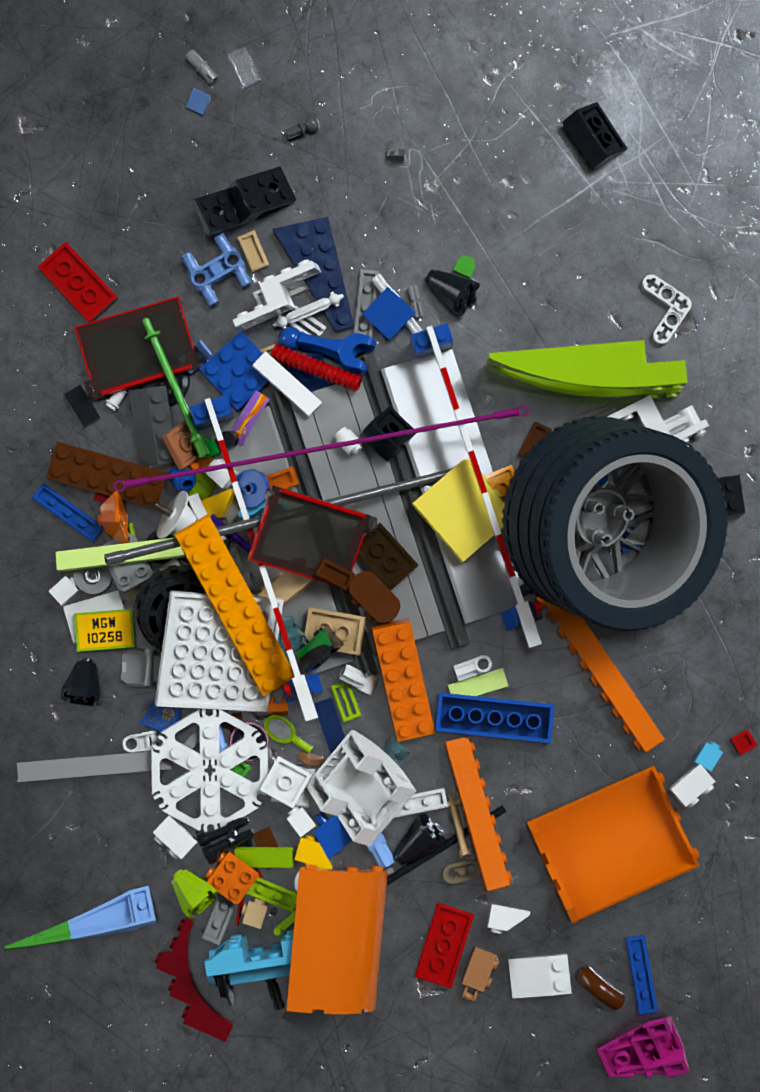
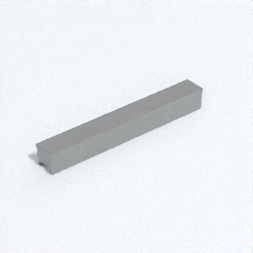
(88, 766)

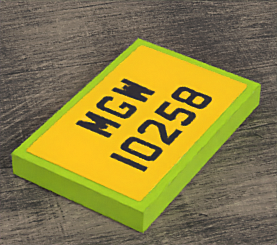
(104, 630)

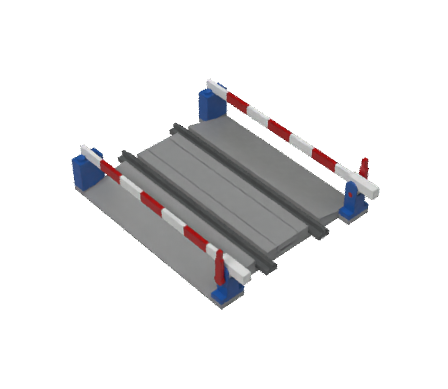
(441, 590)

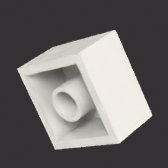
(691, 785)
(175, 837)

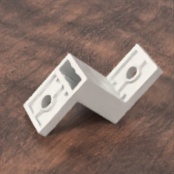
(647, 415)

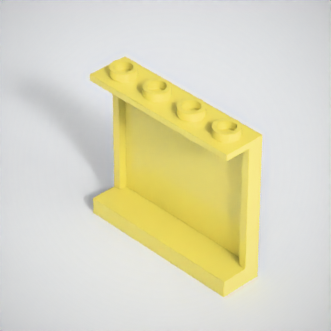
(458, 512)

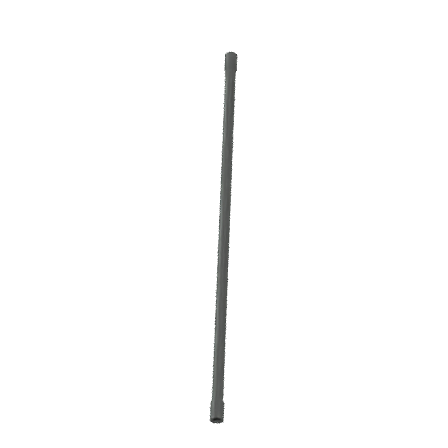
(121, 556)

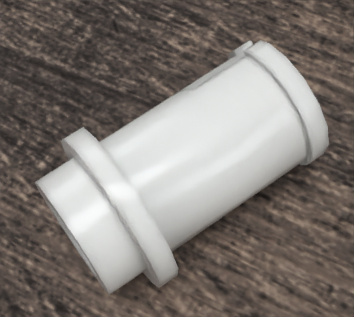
(115, 400)

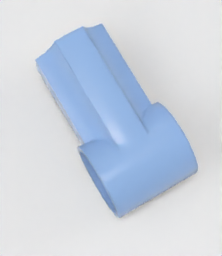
(381, 852)

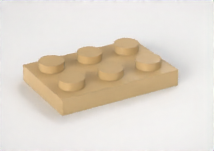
(346, 626)

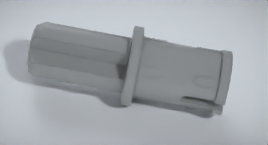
(201, 66)

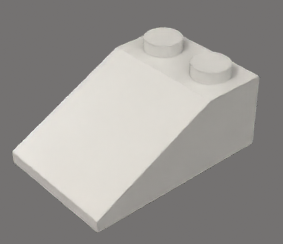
(540, 976)

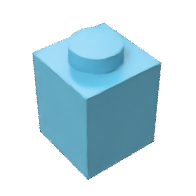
(708, 756)

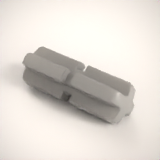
(414, 298)

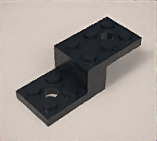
(243, 200)

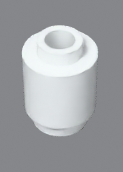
(347, 435)

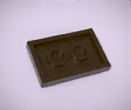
(386, 557)

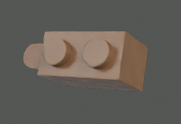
(478, 972)

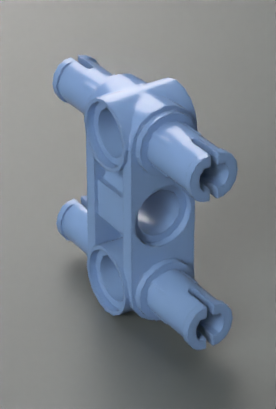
(216, 270)

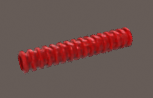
(317, 368)

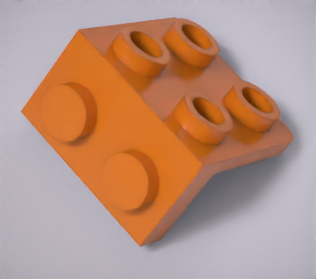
(231, 877)

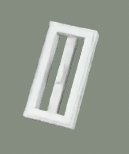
(314, 321)

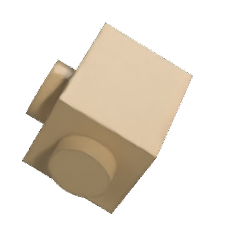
(254, 913)

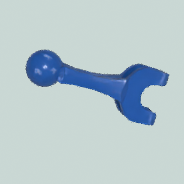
(339, 349)

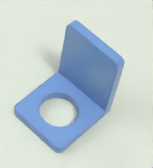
(204, 352)

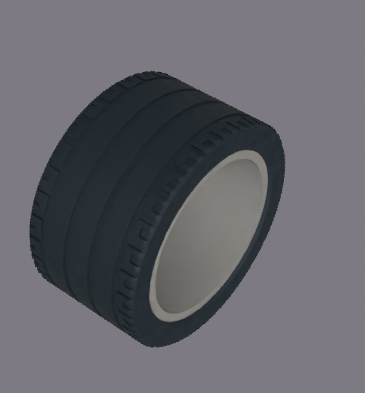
(559, 495)

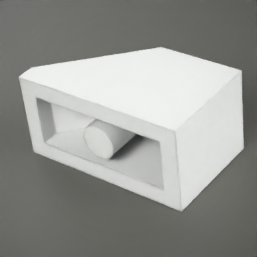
(505, 918)

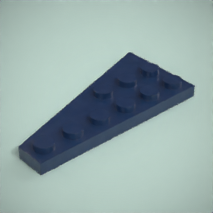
(315, 243)

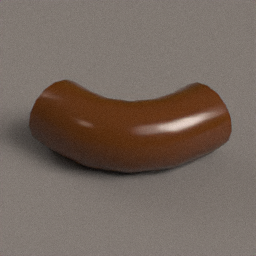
(600, 988)

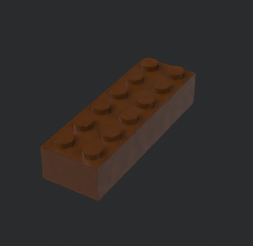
(98, 473)

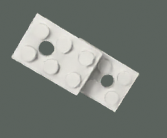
(276, 295)

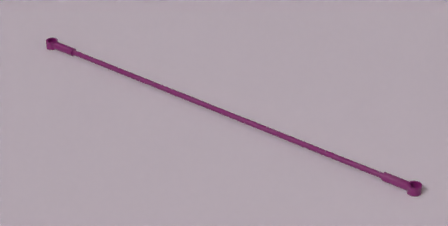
(496, 415)

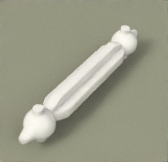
(308, 310)

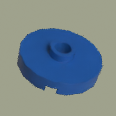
(258, 483)

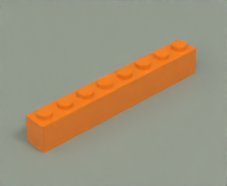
(477, 814)

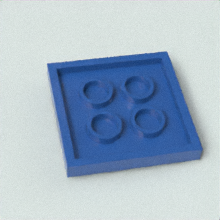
(233, 372)

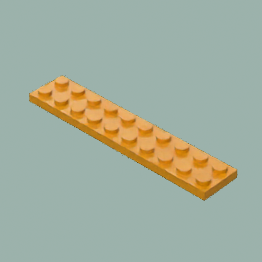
(235, 605)

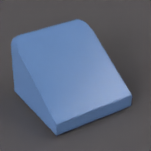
(198, 101)

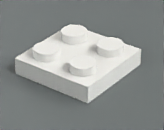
(285, 782)

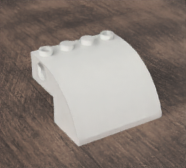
(360, 787)

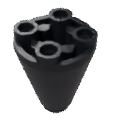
(454, 290)
(419, 840)

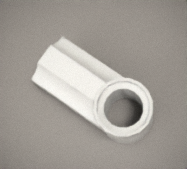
(683, 420)
(470, 668)
(358, 679)

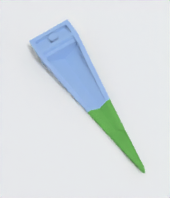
(118, 915)

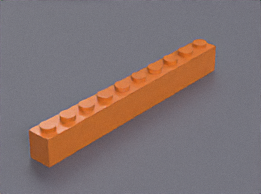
(606, 676)

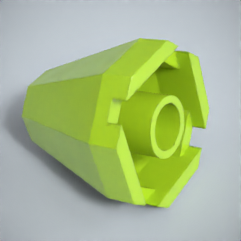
(193, 892)

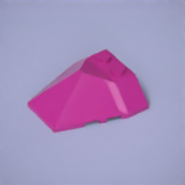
(646, 1050)

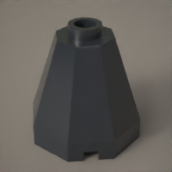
(82, 684)

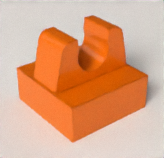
(278, 708)

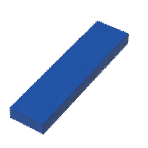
(68, 512)
(641, 974)

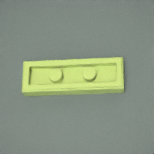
(480, 684)

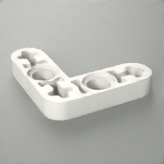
(674, 309)

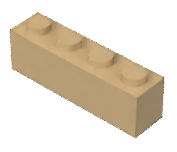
(287, 586)

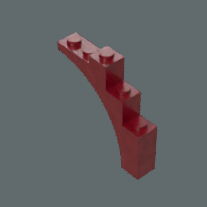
(176, 963)

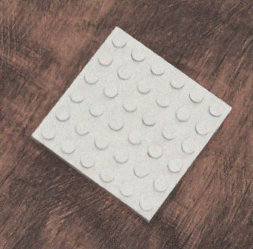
(202, 662)

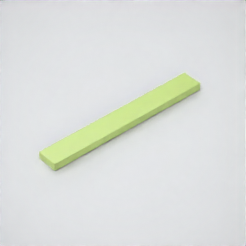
(94, 556)

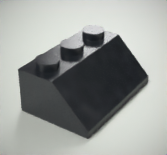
(594, 135)

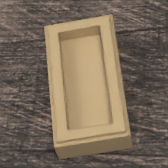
(253, 251)

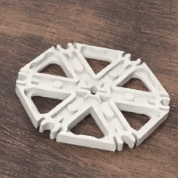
(193, 762)

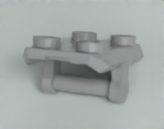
(129, 575)
(140, 667)

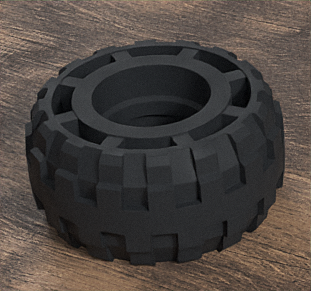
(155, 597)

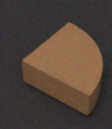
(310, 759)

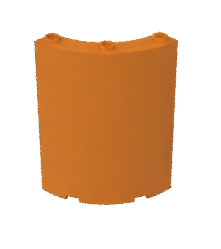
(613, 844)
(337, 940)

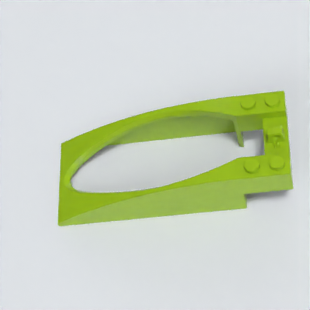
(592, 370)

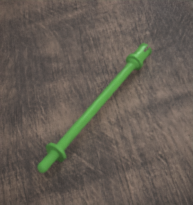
(196, 437)

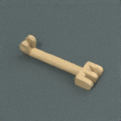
(453, 805)

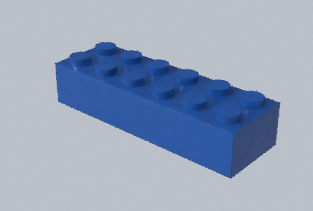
(494, 718)

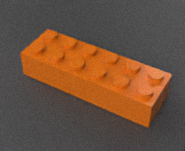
(403, 679)

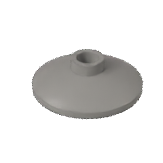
(96, 586)

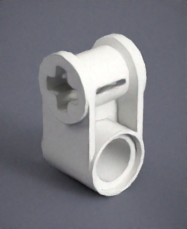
(143, 741)

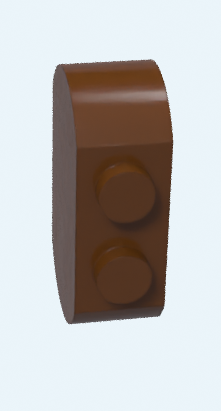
(373, 597)

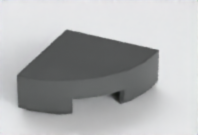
(399, 154)

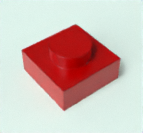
(743, 742)

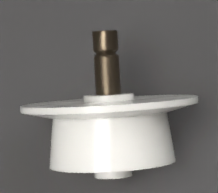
(174, 516)

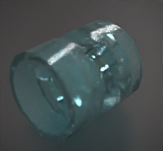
(294, 633)
(401, 752)

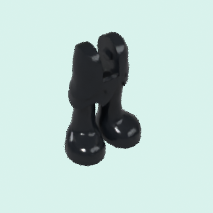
(234, 838)

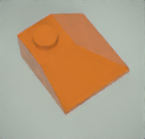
(114, 518)

